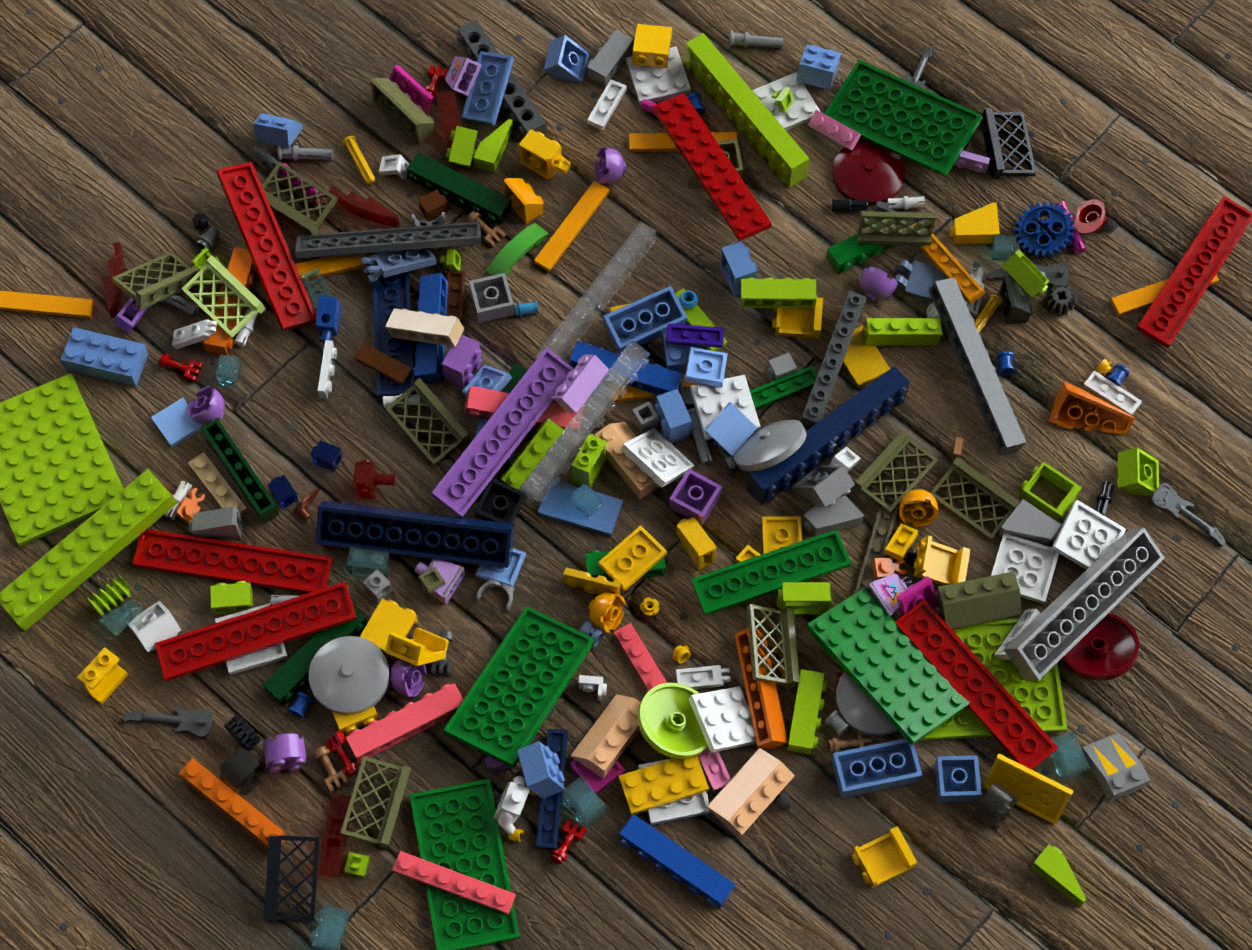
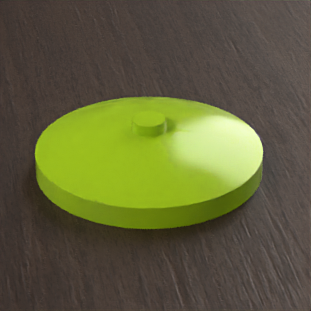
(670, 722)

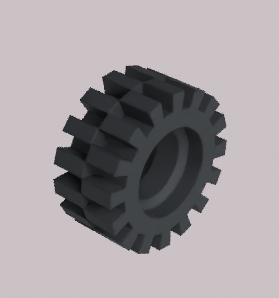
(242, 732)

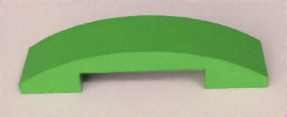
(516, 249)

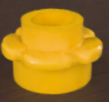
(1104, 367)
(649, 611)
(681, 654)

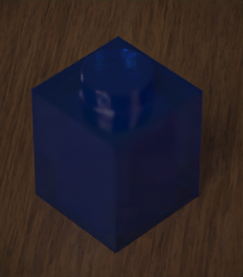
(326, 455)
(282, 491)

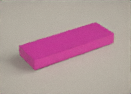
(412, 88)

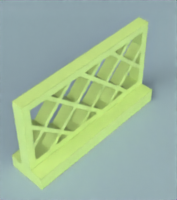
(236, 288)

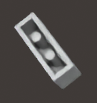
(610, 57)

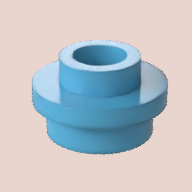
(688, 295)

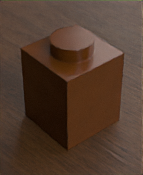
(432, 205)

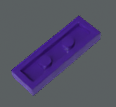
(694, 335)

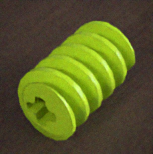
(110, 596)

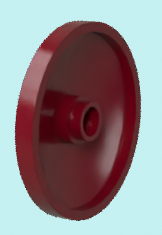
(868, 173)
(1105, 650)

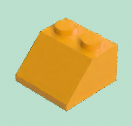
(523, 199)

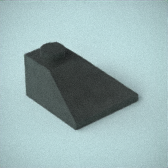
(1015, 302)

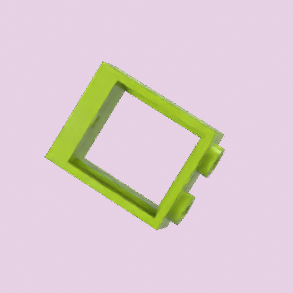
(1026, 274)
(588, 465)
(1059, 480)
(804, 597)

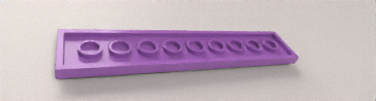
(502, 433)

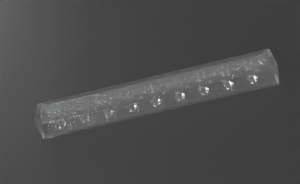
(600, 291)
(584, 421)

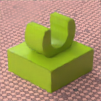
(783, 99)
(452, 260)
(357, 865)

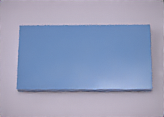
(488, 89)
(559, 507)

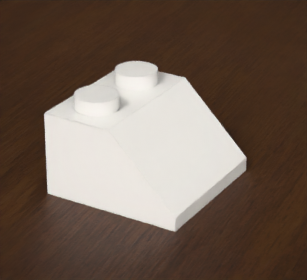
(154, 626)

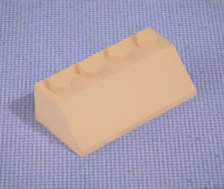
(615, 436)
(609, 736)
(750, 791)

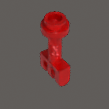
(436, 76)
(189, 369)
(336, 744)
(559, 855)

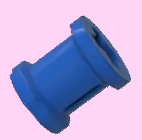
(695, 100)
(1005, 363)
(1119, 373)
(300, 705)

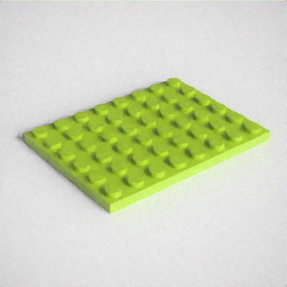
(51, 461)
(1039, 698)

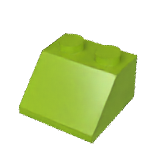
(1137, 472)

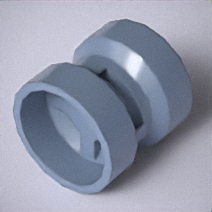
(590, 630)

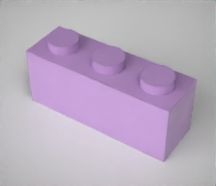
(580, 383)

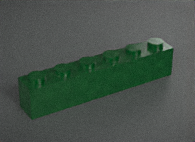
(459, 188)
(240, 471)
(295, 672)

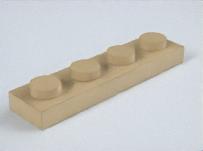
(215, 483)

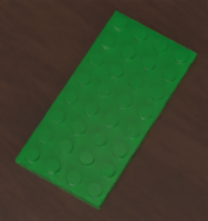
(903, 117)
(887, 666)
(519, 686)
(460, 834)

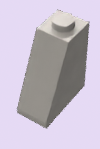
(838, 516)
(217, 524)
(1031, 524)

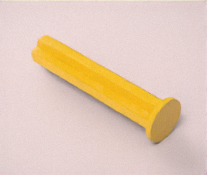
(350, 143)
(988, 311)

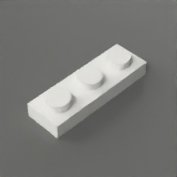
(606, 104)
(327, 369)
(1111, 393)
(1026, 618)

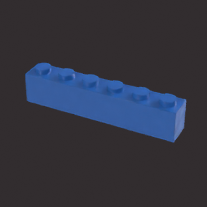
(431, 300)
(650, 379)
(676, 861)

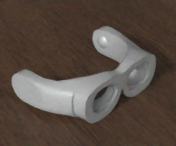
(416, 222)
(492, 583)

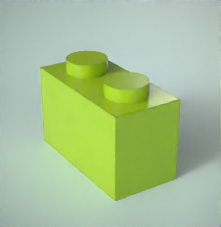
(462, 146)
(231, 597)

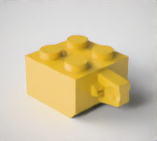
(542, 155)

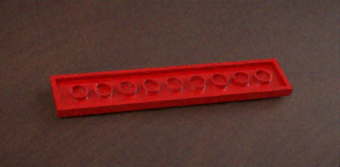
(712, 167)
(266, 246)
(1195, 272)
(232, 561)
(255, 631)
(975, 683)

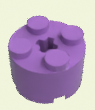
(284, 753)

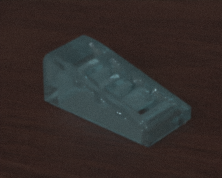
(316, 271)
(121, 617)

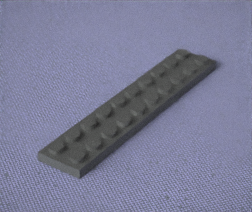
(388, 240)

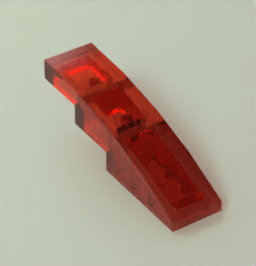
(448, 114)
(368, 209)
(112, 292)
(333, 841)

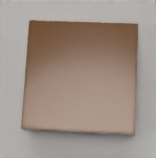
(957, 448)

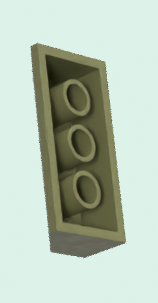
(402, 109)
(979, 600)

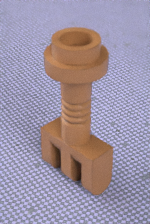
(491, 234)
(834, 745)
(322, 753)

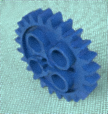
(1056, 219)

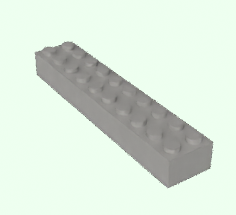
(1084, 604)

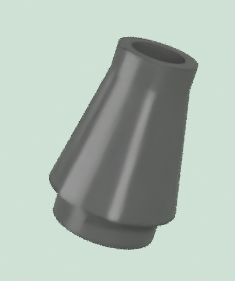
(207, 239)

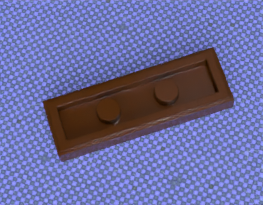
(456, 294)
(383, 364)

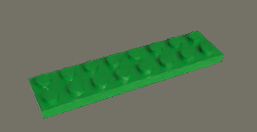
(767, 572)

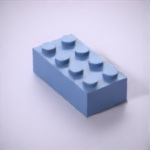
(644, 318)
(104, 356)
(876, 768)

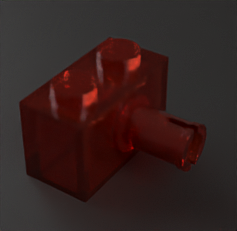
(367, 479)

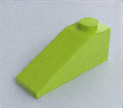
(492, 147)
(1056, 870)

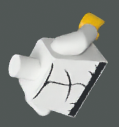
(511, 806)

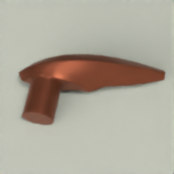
(301, 507)

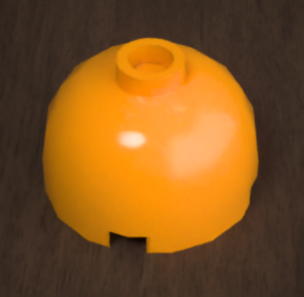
(918, 508)
(606, 611)

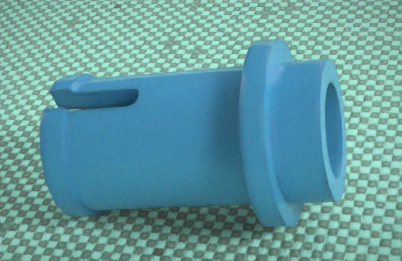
(526, 308)

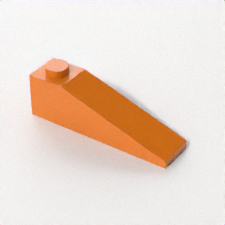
(1082, 410)

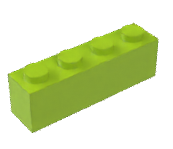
(778, 293)
(902, 331)
(532, 454)
(805, 712)

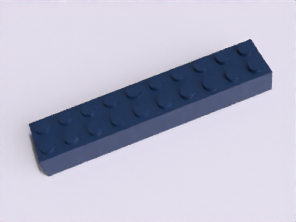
(830, 434)
(415, 534)

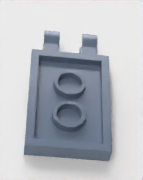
(394, 263)
(920, 279)

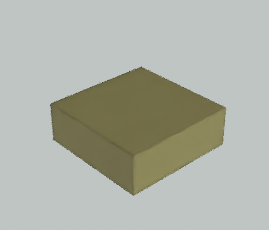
(431, 580)

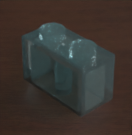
(367, 561)
(1069, 756)
(583, 802)
(330, 928)

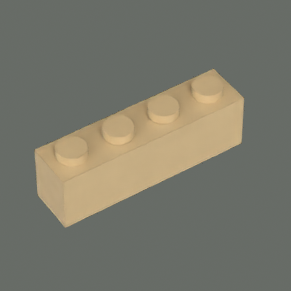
(424, 327)

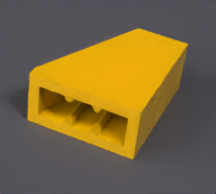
(976, 226)
(696, 542)

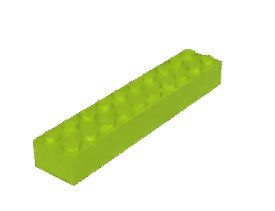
(746, 110)
(86, 550)

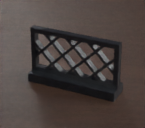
(993, 142)
(273, 882)

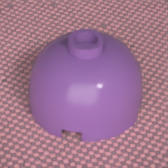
(610, 166)
(876, 284)
(207, 406)
(407, 678)

